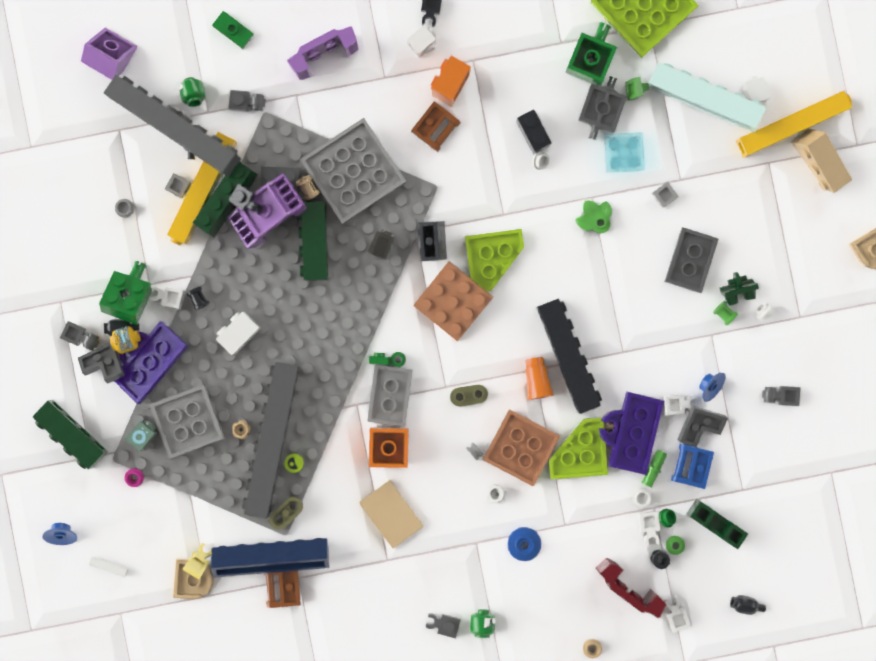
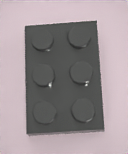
(293, 174)
(691, 260)

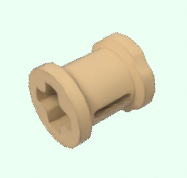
(307, 187)

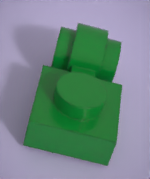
(379, 358)

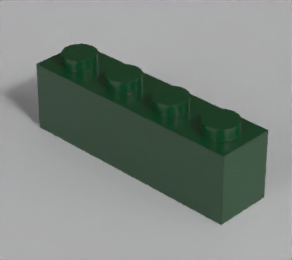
(218, 206)
(314, 242)
(69, 434)

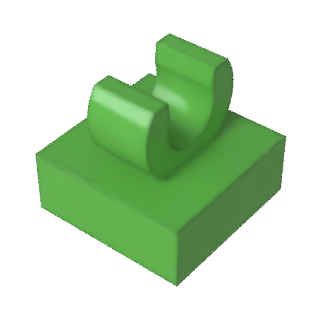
(635, 88)

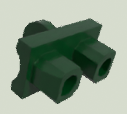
(737, 286)

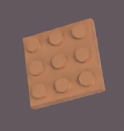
(453, 301)
(521, 447)

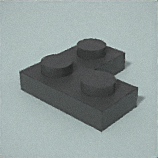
(104, 359)
(698, 421)

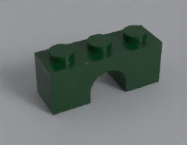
(717, 524)

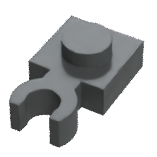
(446, 625)

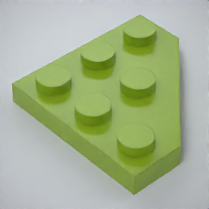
(492, 255)
(581, 453)

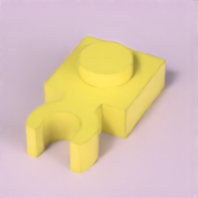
(197, 562)

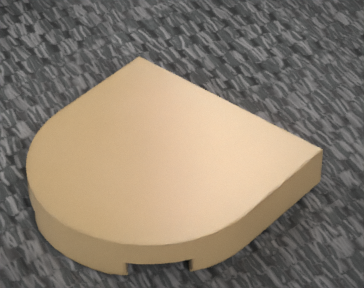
(865, 249)
(188, 586)

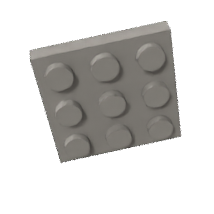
(187, 421)

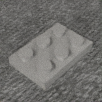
(390, 395)

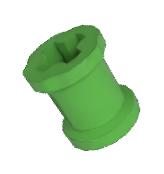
(725, 313)

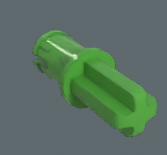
(654, 468)

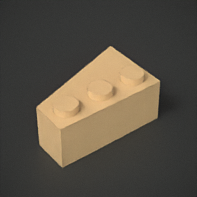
(822, 159)

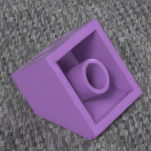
(108, 53)

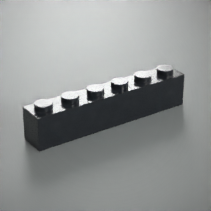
(568, 356)

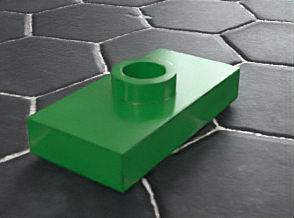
(232, 30)

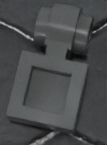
(241, 100)
(75, 334)
(787, 395)

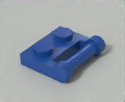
(698, 468)

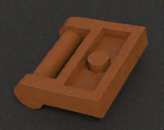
(429, 124)
(289, 589)

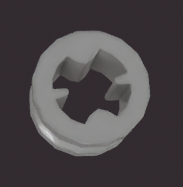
(474, 451)

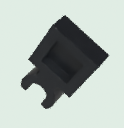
(430, 7)

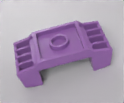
(313, 49)
(278, 203)

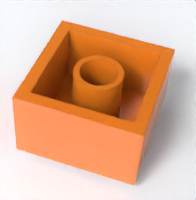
(450, 81)
(388, 447)

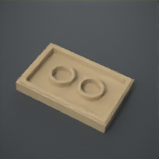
(391, 514)

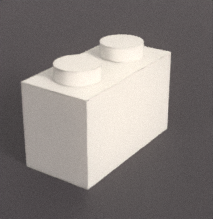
(237, 333)

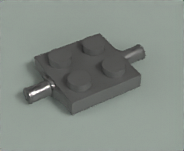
(602, 108)

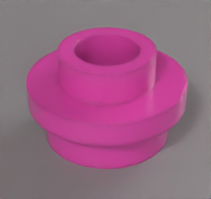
(131, 482)

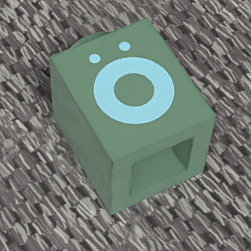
(142, 435)

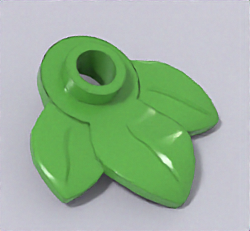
(593, 214)

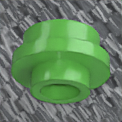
(673, 539)

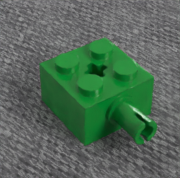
(592, 47)
(126, 295)

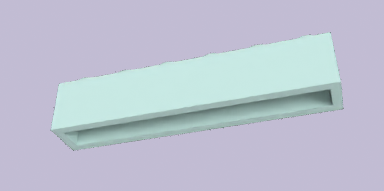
(707, 97)

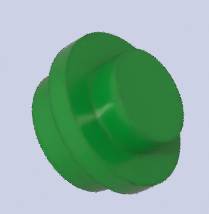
(667, 518)

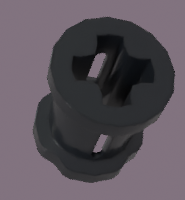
(197, 298)
(665, 561)

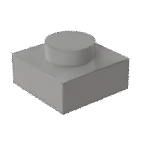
(177, 185)
(665, 195)

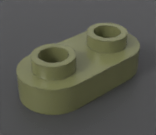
(468, 395)
(286, 512)

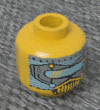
(125, 339)

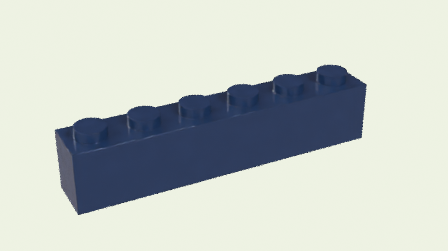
(270, 557)

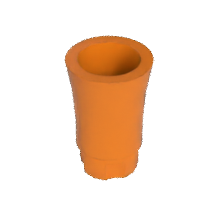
(537, 379)

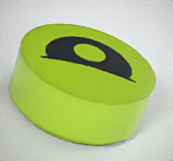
(294, 463)

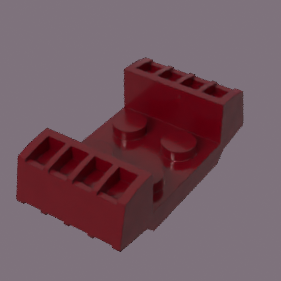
(650, 603)

